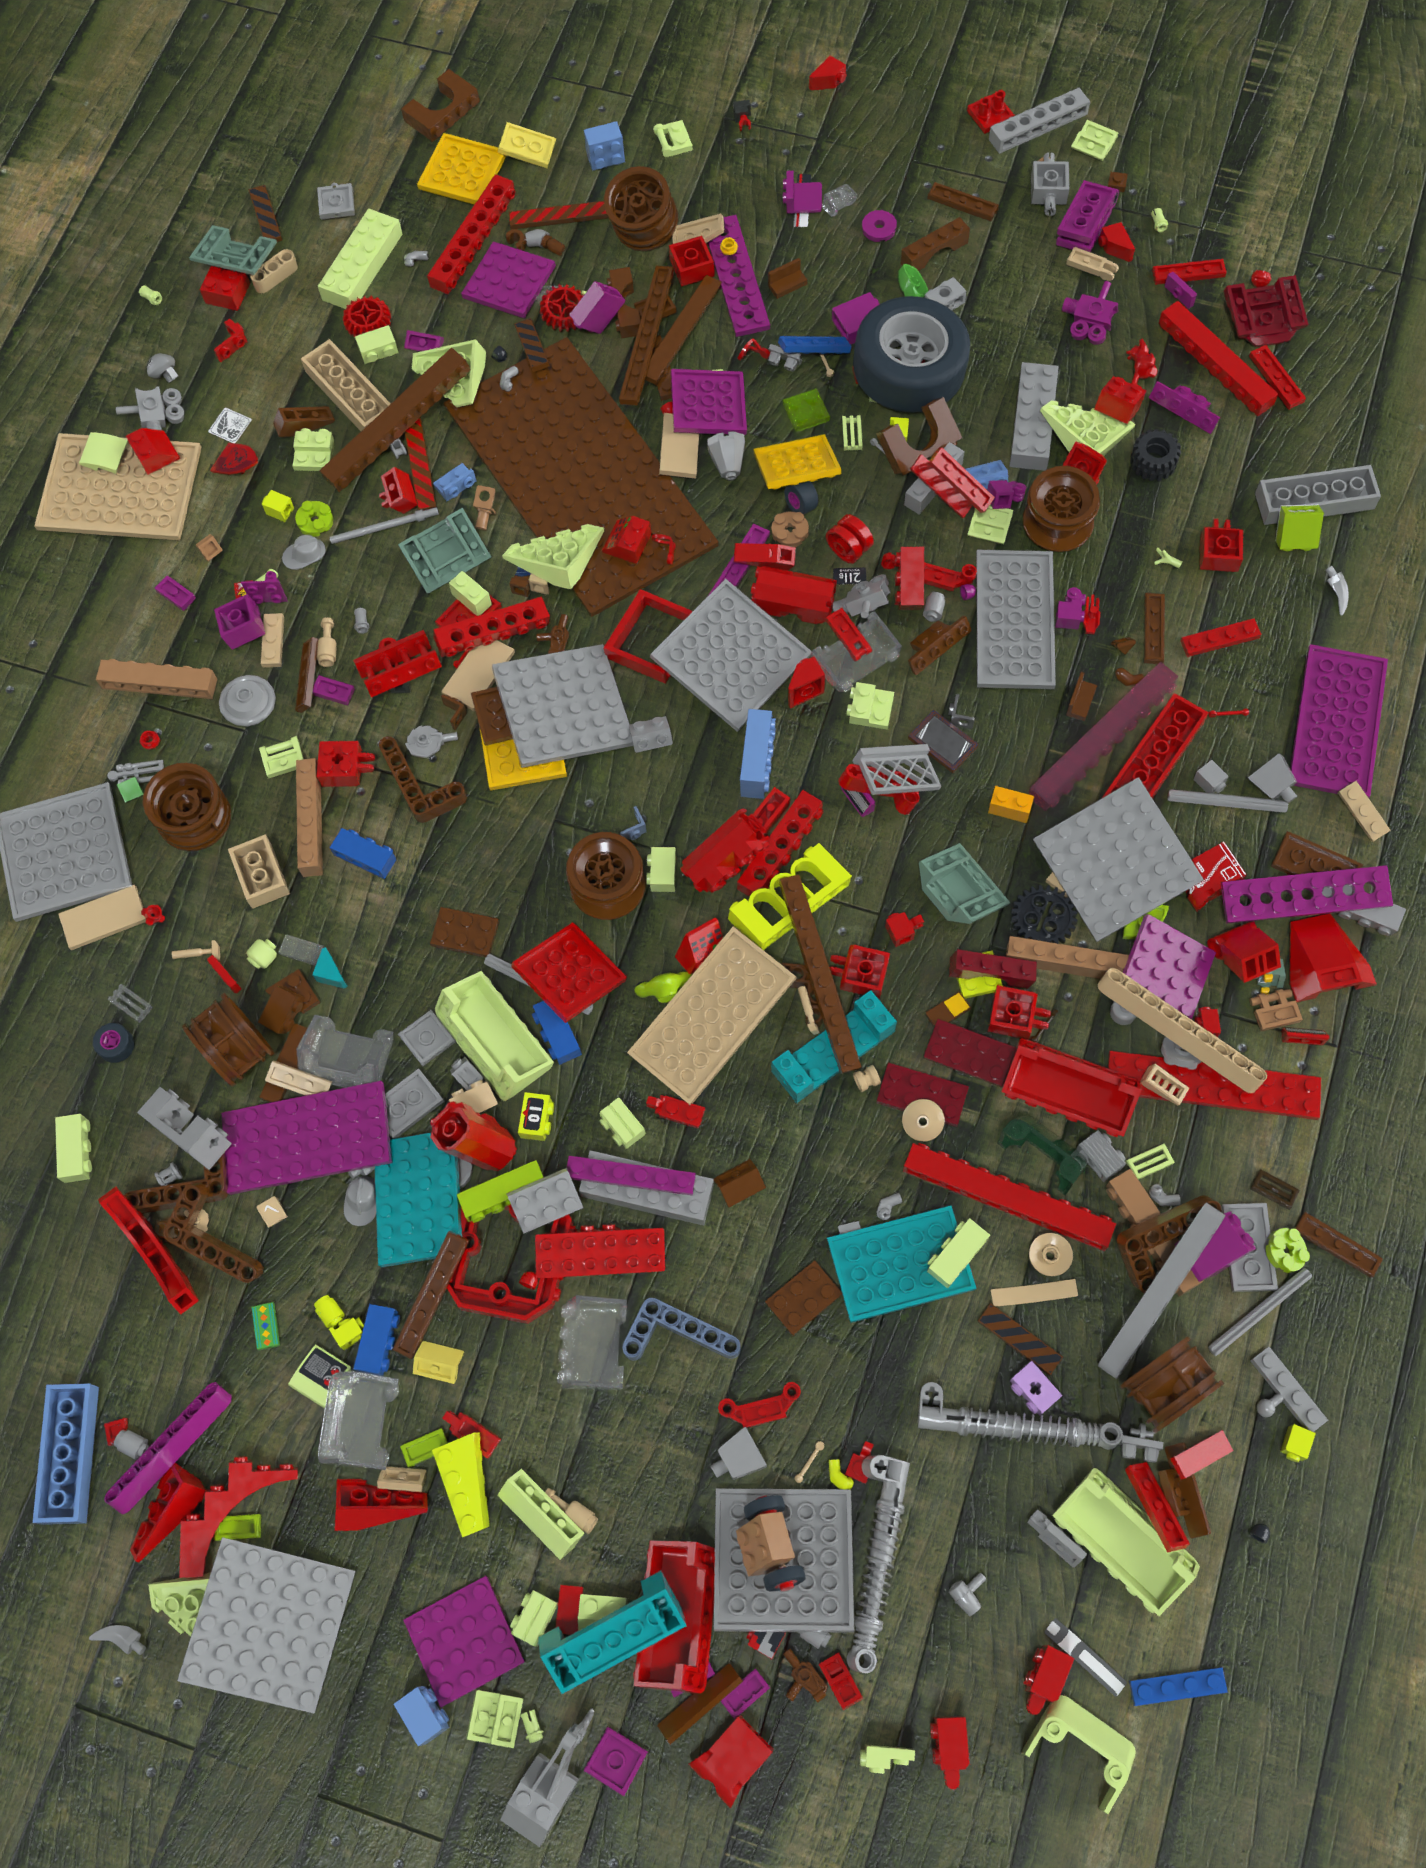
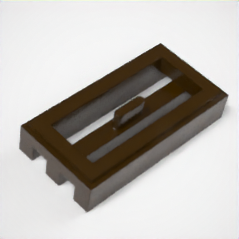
(1262, 1174)

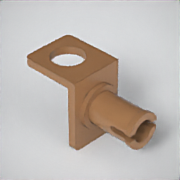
(483, 507)

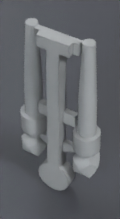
(127, 770)

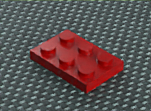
(459, 612)

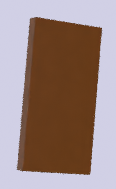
(1303, 857)

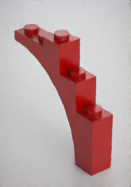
(154, 1253)
(242, 1481)

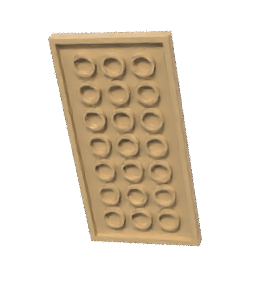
(712, 1015)

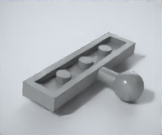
(1286, 1391)

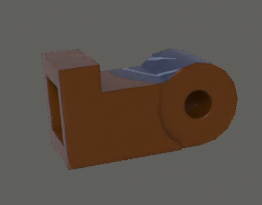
(520, 580)

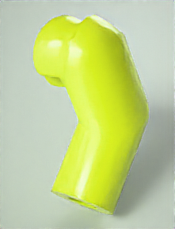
(838, 1478)

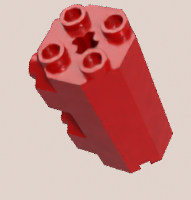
(788, 592)
(725, 851)
(472, 1137)

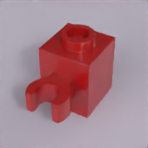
(901, 928)

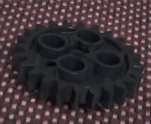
(1026, 909)

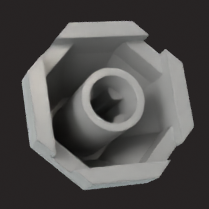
(727, 453)

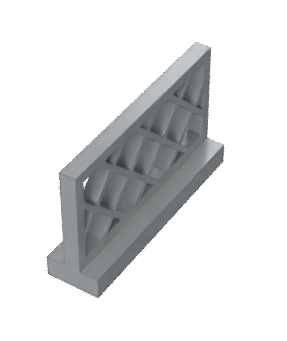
(893, 757)

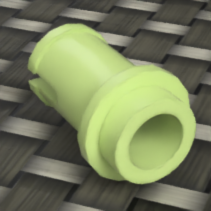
(1159, 220)
(153, 296)
(532, 1728)

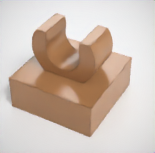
(209, 547)

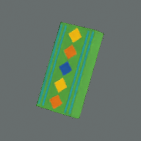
(265, 1326)

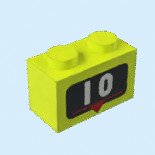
(535, 1116)

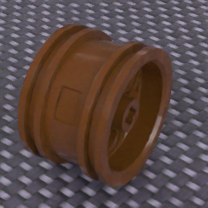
(634, 198)

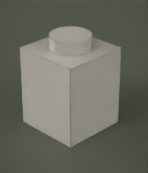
(1211, 778)

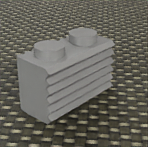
(1101, 1155)

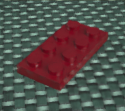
(969, 1053)
(906, 1085)

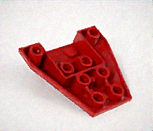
(1324, 959)

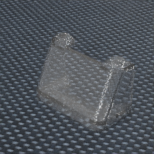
(842, 670)
(343, 1056)
(355, 1420)

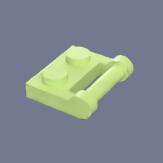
(678, 137)
(282, 762)

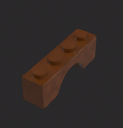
(950, 235)
(628, 317)

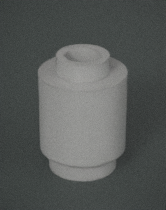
(934, 606)
(131, 1444)
(816, 1638)

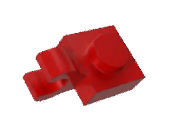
(855, 1466)

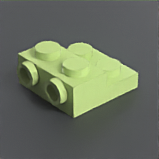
(312, 449)
(870, 706)
(879, 1757)

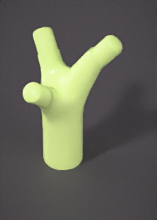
(1166, 558)

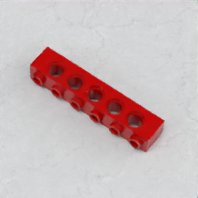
(498, 618)
(804, 804)

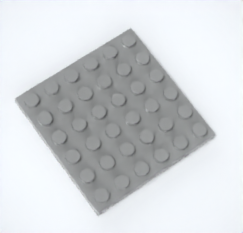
(730, 654)
(562, 705)
(62, 852)
(1118, 859)
(822, 1544)
(266, 1625)

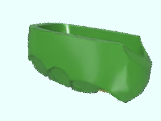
(911, 281)

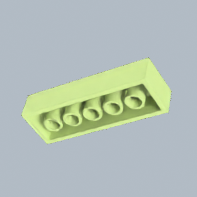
(360, 259)

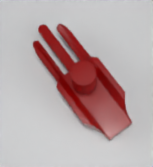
(1092, 616)

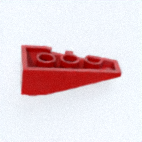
(367, 1505)

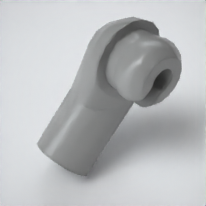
(505, 383)
(885, 1206)

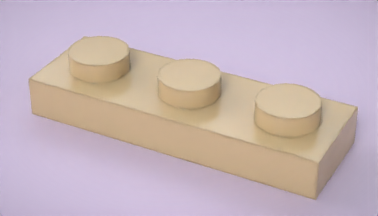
(273, 640)
(1364, 811)
(296, 1079)

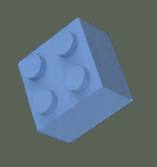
(604, 145)
(422, 1715)

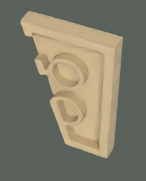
(707, 227)

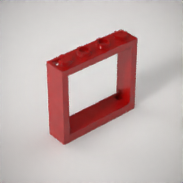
(613, 645)

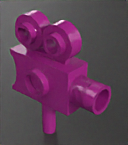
(1091, 312)

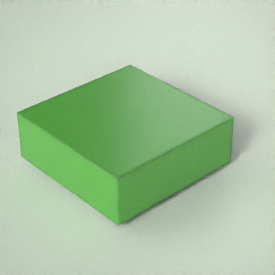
(130, 789)

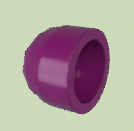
(967, 591)

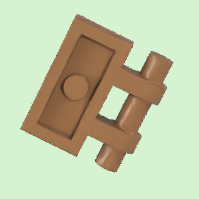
(1278, 1015)

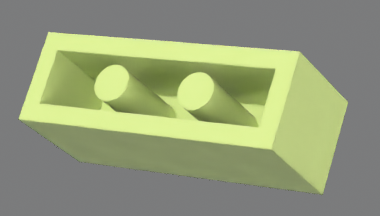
(73, 1148)
(957, 1252)

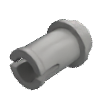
(361, 621)

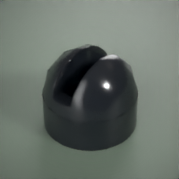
(499, 354)
(1260, 1533)

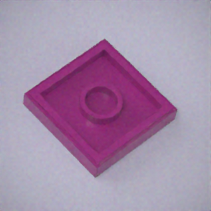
(616, 1761)

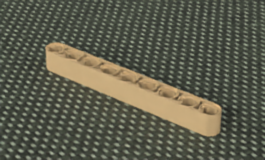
(1182, 1030)

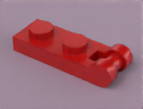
(848, 634)

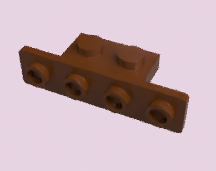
(936, 641)
(1184, 1495)

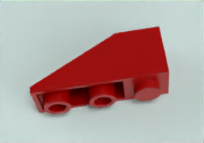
(766, 555)

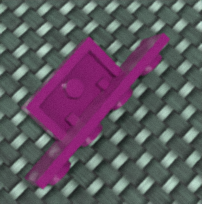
(1186, 405)

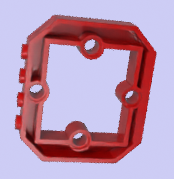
(509, 1307)

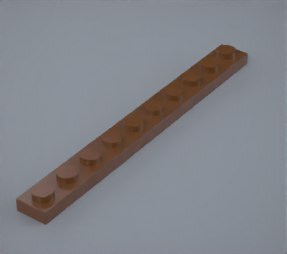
(646, 335)
(819, 974)

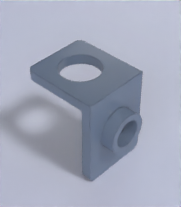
(635, 831)

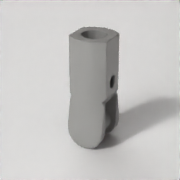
(399, 451)

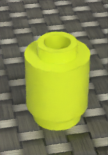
(329, 1311)

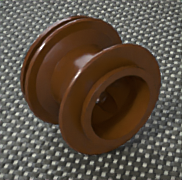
(1073, 503)
(595, 856)

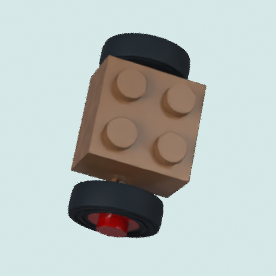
(767, 1544)

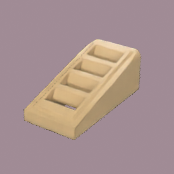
(1160, 1090)

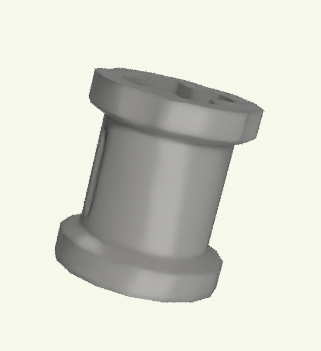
(176, 1174)

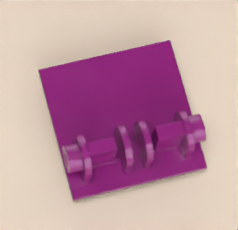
(265, 591)

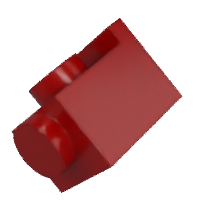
(1209, 1020)

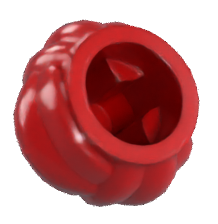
(1260, 278)

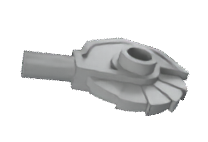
(427, 741)

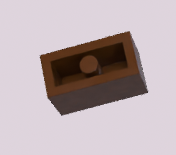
(281, 1010)

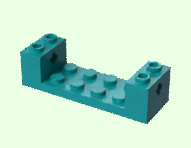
(815, 1061)
(613, 1636)

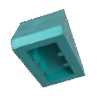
(327, 971)

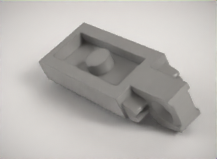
(1056, 1539)

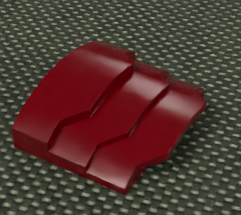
(1267, 313)

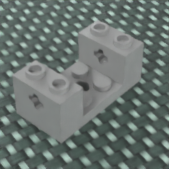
(198, 1139)

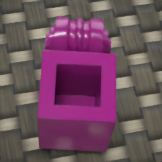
(1005, 493)
(1069, 612)

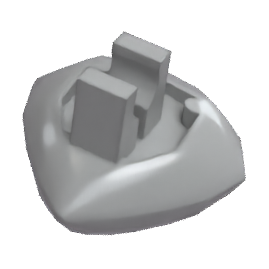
(162, 365)

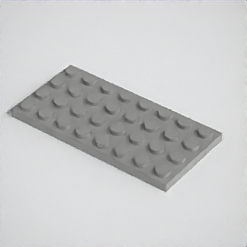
(1015, 619)

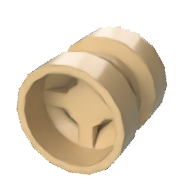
(866, 1078)

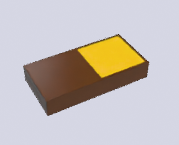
(948, 1009)

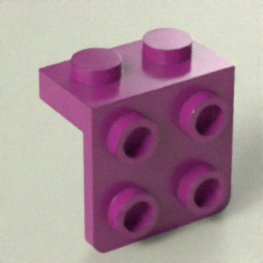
(801, 196)

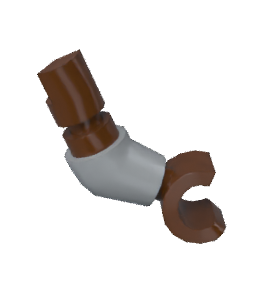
(534, 238)

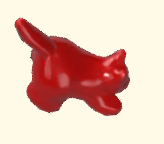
(1144, 362)

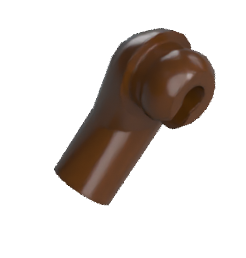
(1127, 678)

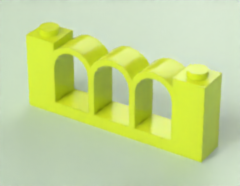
(757, 928)

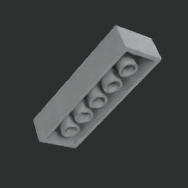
(1031, 429)
(1333, 490)
(671, 1205)

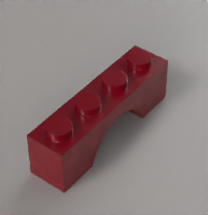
(974, 964)

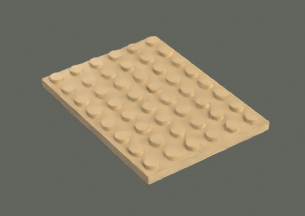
(117, 503)

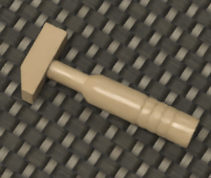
(215, 950)
(808, 1009)

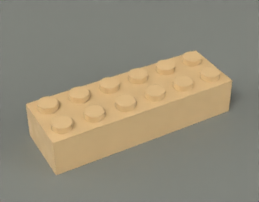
(344, 384)

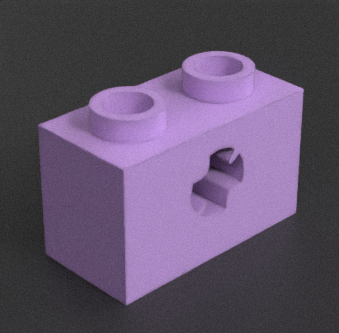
(1033, 1376)

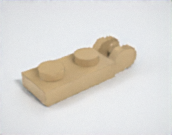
(1092, 264)

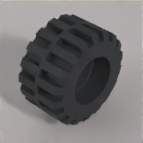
(1159, 443)

